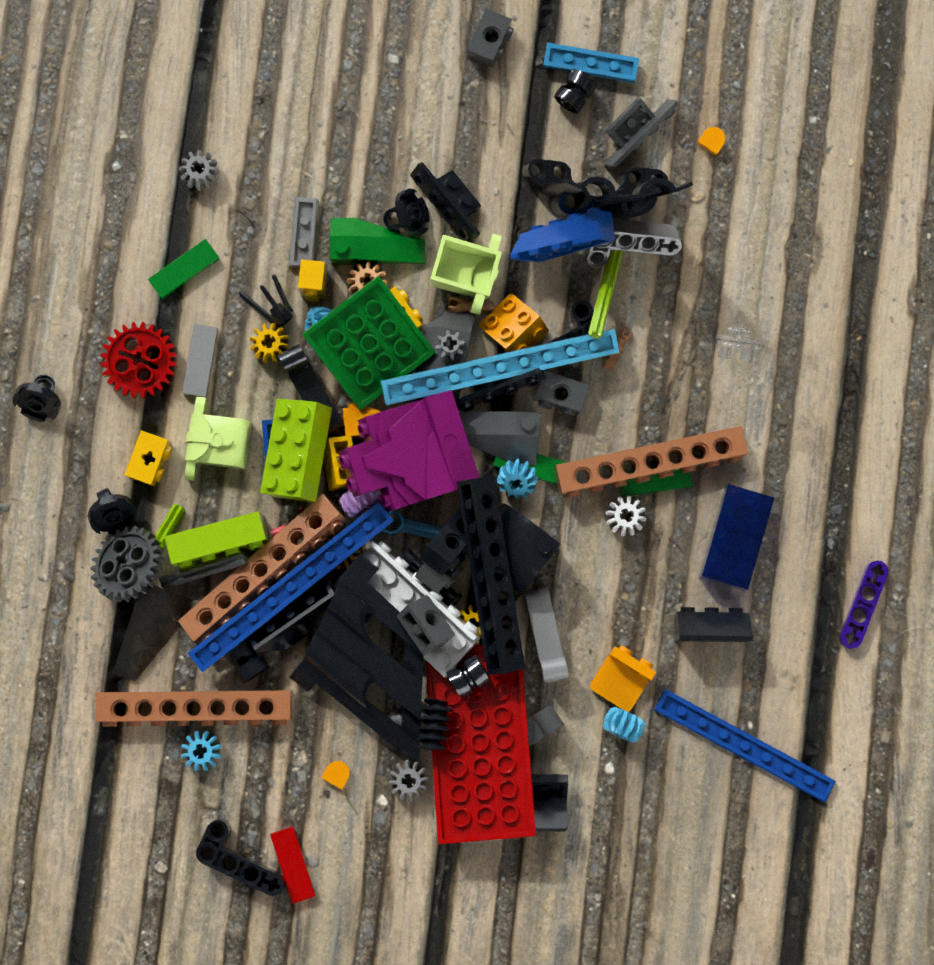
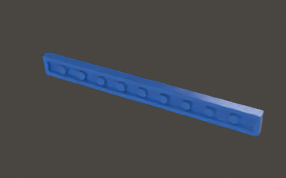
(290, 587)

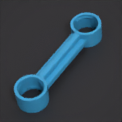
(414, 527)

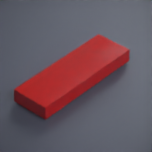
(292, 865)

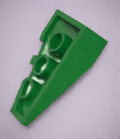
(362, 242)

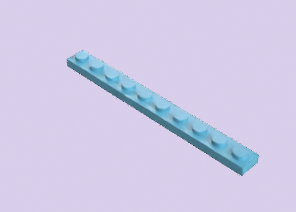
(498, 367)

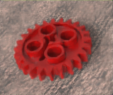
(130, 379)

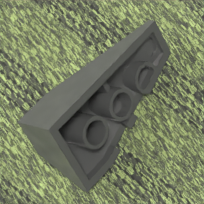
(504, 434)

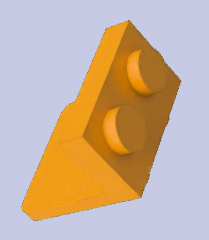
(514, 325)
(622, 678)

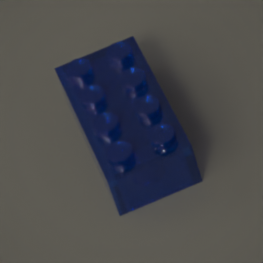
(736, 537)

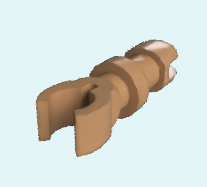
(462, 305)
(611, 360)

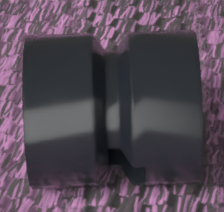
(575, 91)
(251, 668)
(468, 677)

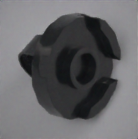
(410, 212)
(37, 400)
(111, 512)

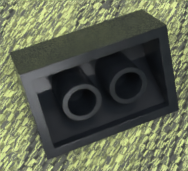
(712, 625)

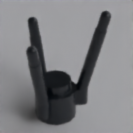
(279, 314)

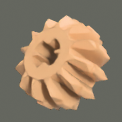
(362, 275)

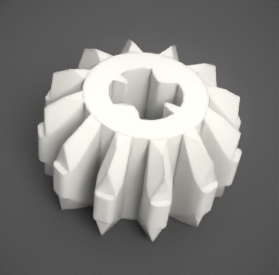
(623, 524)

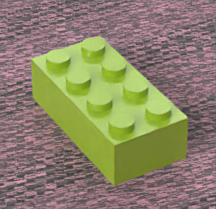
(296, 450)
(217, 539)

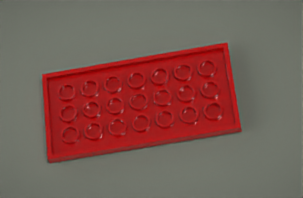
(486, 771)

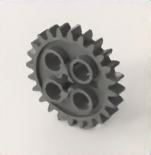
(127, 564)

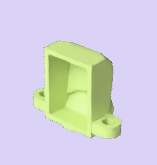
(467, 268)
(215, 441)

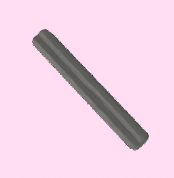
(203, 570)

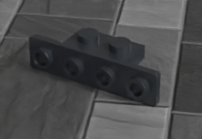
(450, 199)
(489, 391)

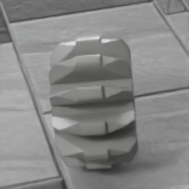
(192, 176)
(403, 786)

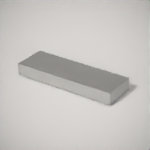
(303, 230)
(200, 360)

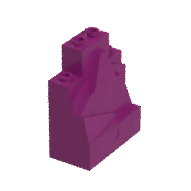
(410, 453)

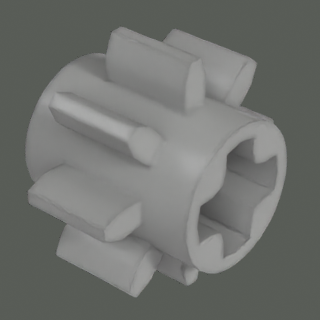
(445, 351)

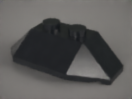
(295, 620)

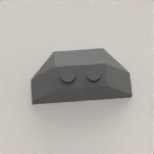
(454, 322)

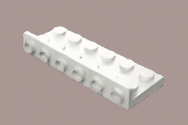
(402, 587)

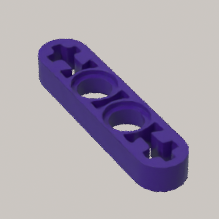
(860, 603)

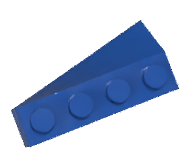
(565, 236)

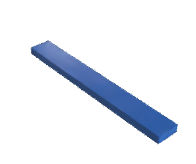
(744, 745)

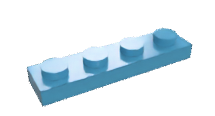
(591, 62)

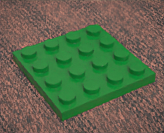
(368, 342)

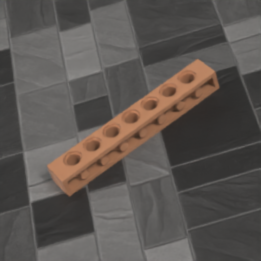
(732, 438)
(323, 510)
(108, 701)

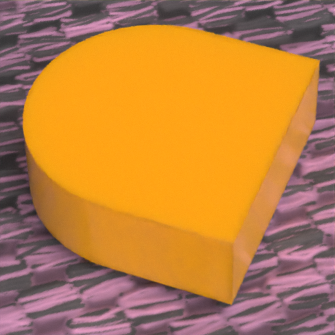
(712, 140)
(337, 774)

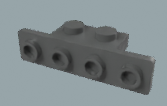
(634, 126)

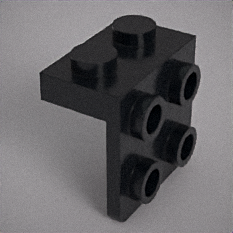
(550, 802)

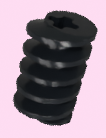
(435, 725)

